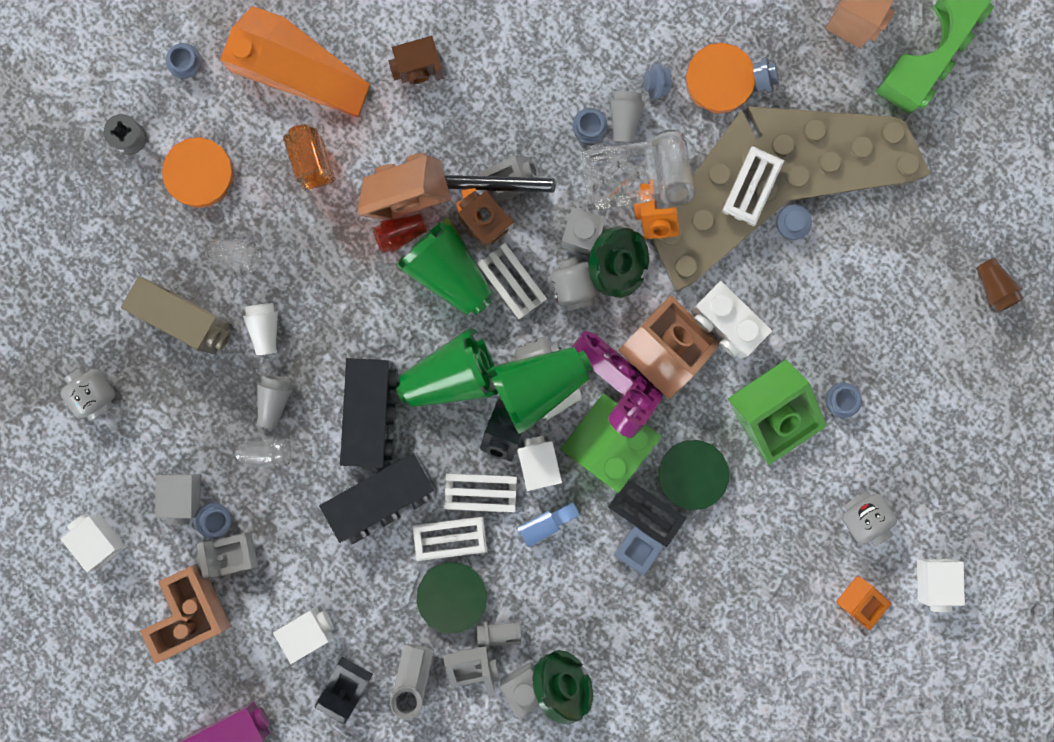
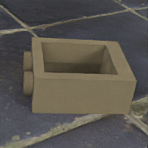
(177, 316)

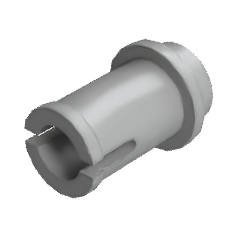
(498, 634)

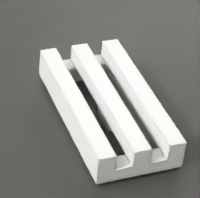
(741, 214)
(494, 258)
(450, 491)
(420, 542)

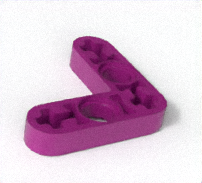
(638, 392)

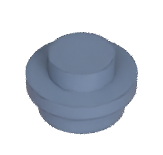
(183, 60)
(765, 75)
(657, 81)
(589, 125)
(794, 222)
(843, 400)
(212, 520)

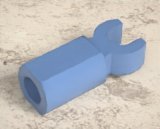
(547, 523)

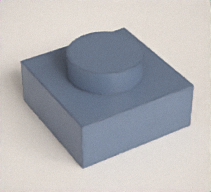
(638, 550)

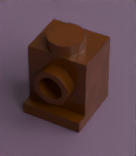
(416, 61)
(488, 231)

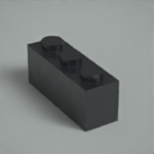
(368, 413)
(378, 499)

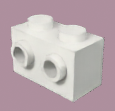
(730, 321)

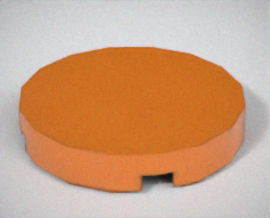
(720, 78)
(198, 172)

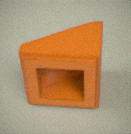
(863, 602)

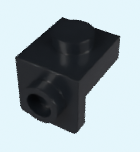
(500, 436)
(343, 690)

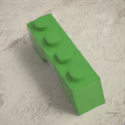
(912, 76)

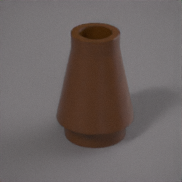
(999, 286)

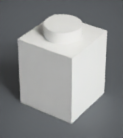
(539, 463)
(92, 541)
(940, 583)
(304, 634)

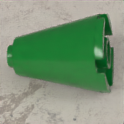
(447, 269)
(449, 374)
(539, 383)

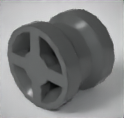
(130, 140)

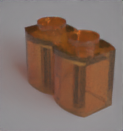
(308, 157)

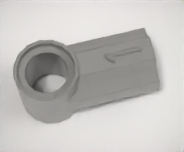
(411, 678)

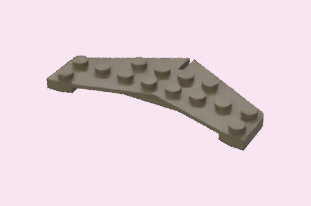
(821, 157)

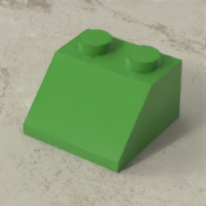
(778, 411)
(606, 451)

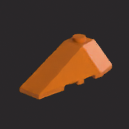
(284, 57)

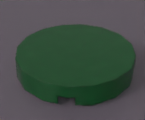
(618, 261)
(693, 474)
(451, 597)
(562, 687)

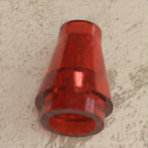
(398, 232)

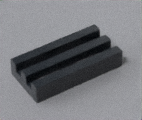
(672, 529)

